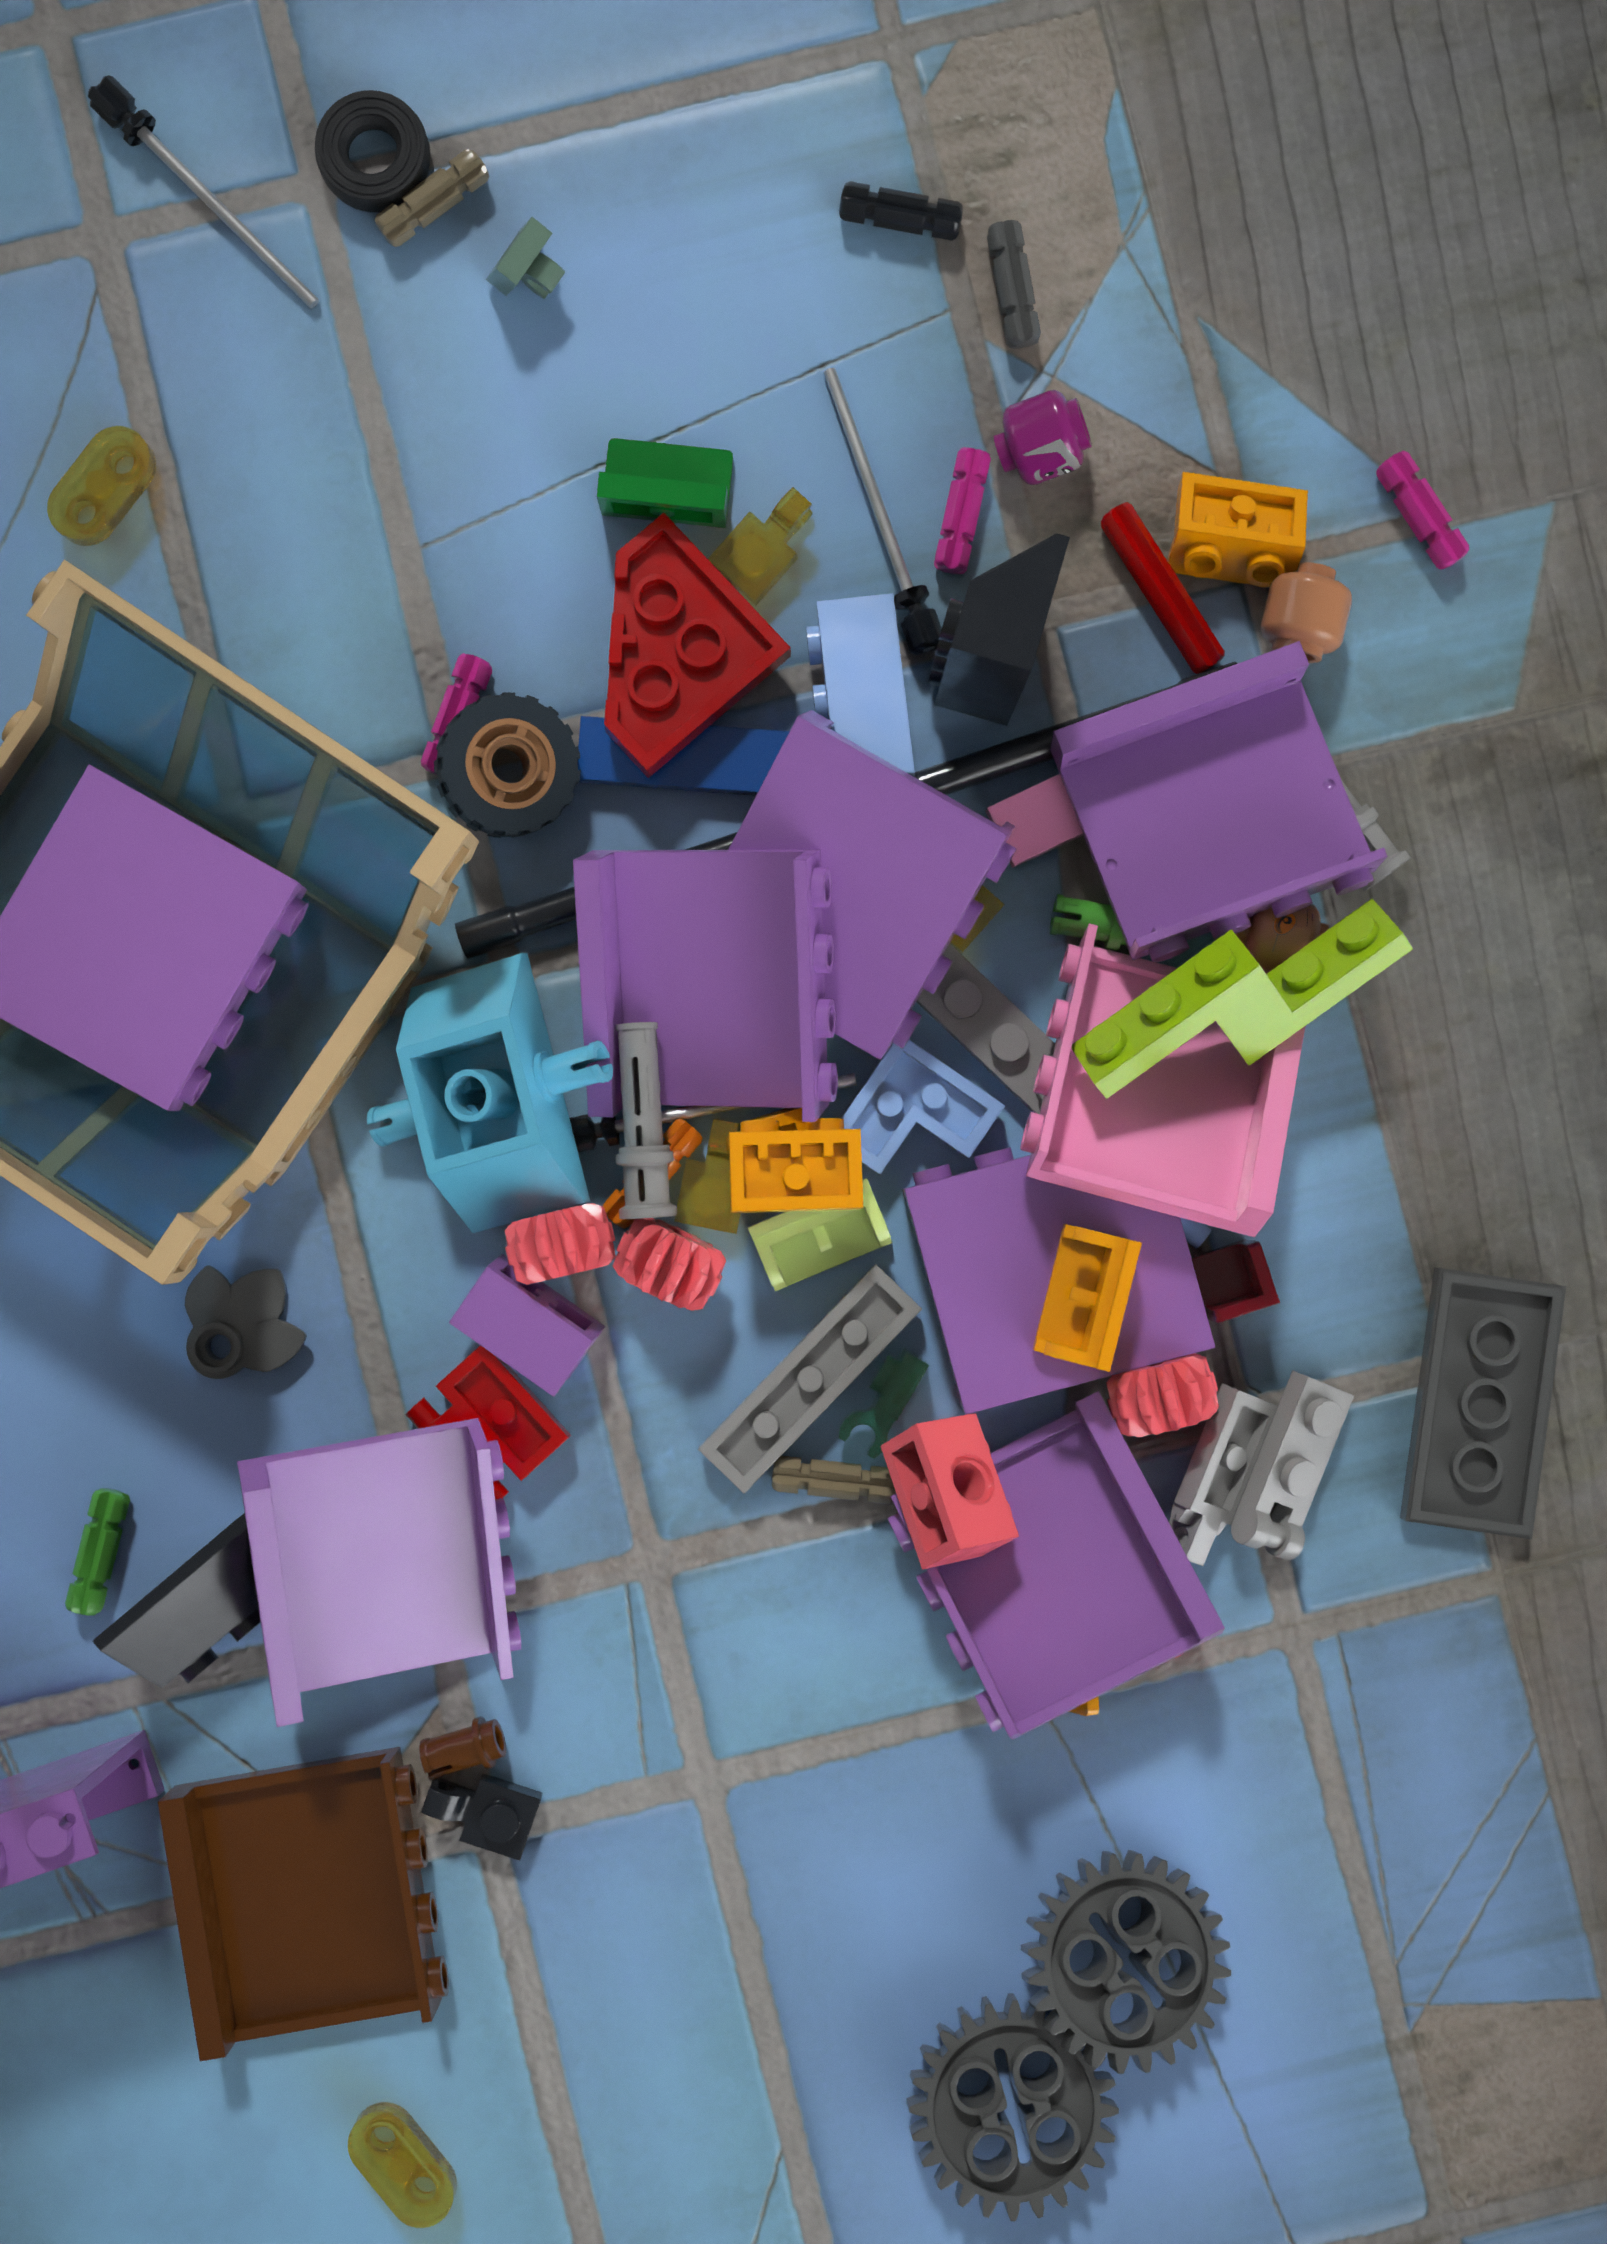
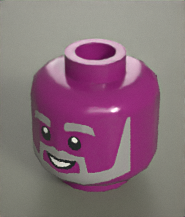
(1043, 437)

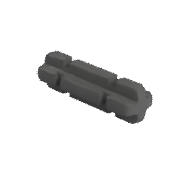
(1013, 284)

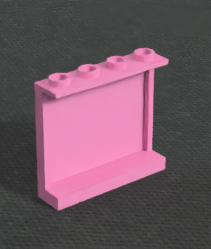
(1182, 1138)

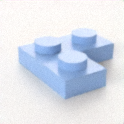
(919, 1090)

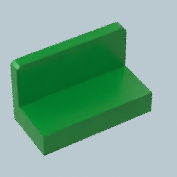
(665, 478)

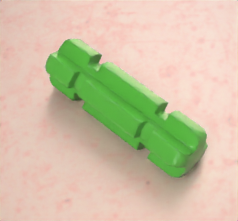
(97, 1551)

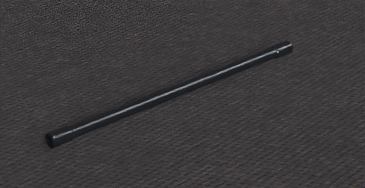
(513, 923)

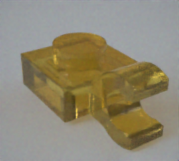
(757, 552)
(706, 1186)

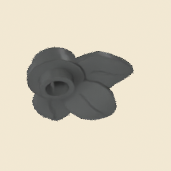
(245, 1315)

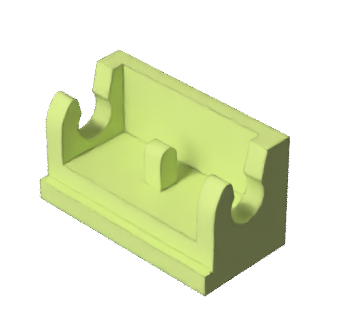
(810, 1242)

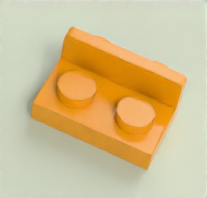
(1237, 529)
(795, 1168)

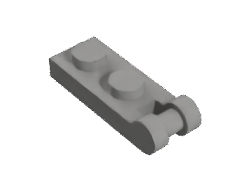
(1290, 1466)

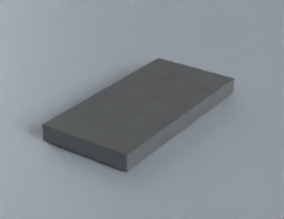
(1483, 1403)

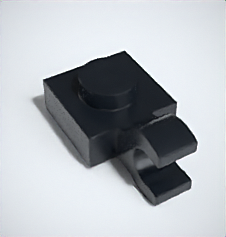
(494, 1815)

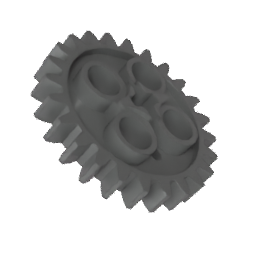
(1084, 1997)
(958, 2120)

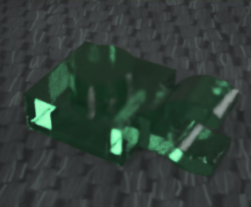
(894, 1386)

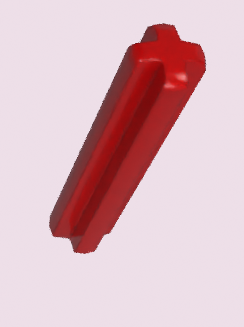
(1162, 588)

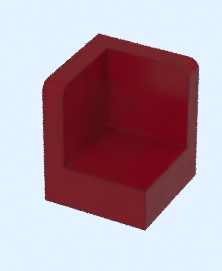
(1234, 1280)

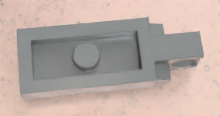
(1219, 1470)

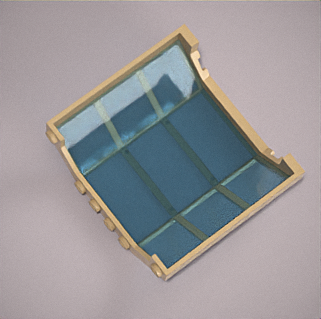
(260, 777)

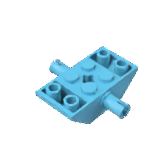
(490, 1095)

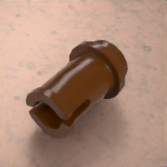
(463, 1748)

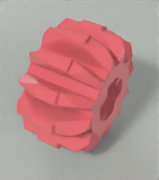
(560, 1243)
(669, 1263)
(1163, 1396)

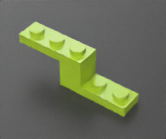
(1248, 1005)

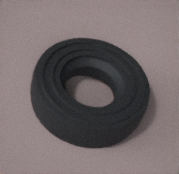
(366, 112)

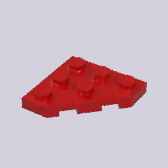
(678, 646)

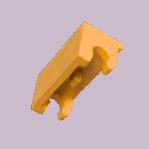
(1086, 1297)

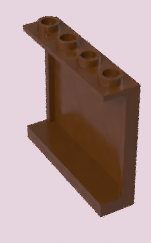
(302, 1898)

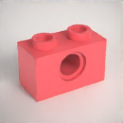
(949, 1490)

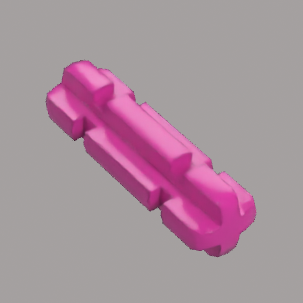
(962, 510)
(1422, 510)
(470, 677)

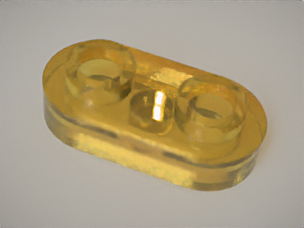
(95, 483)
(396, 2165)

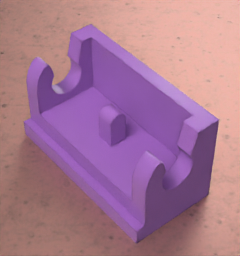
(527, 1326)

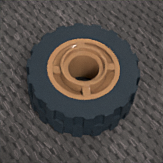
(535, 737)

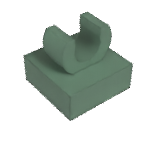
(526, 263)

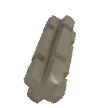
(432, 197)
(832, 1479)

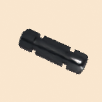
(900, 210)

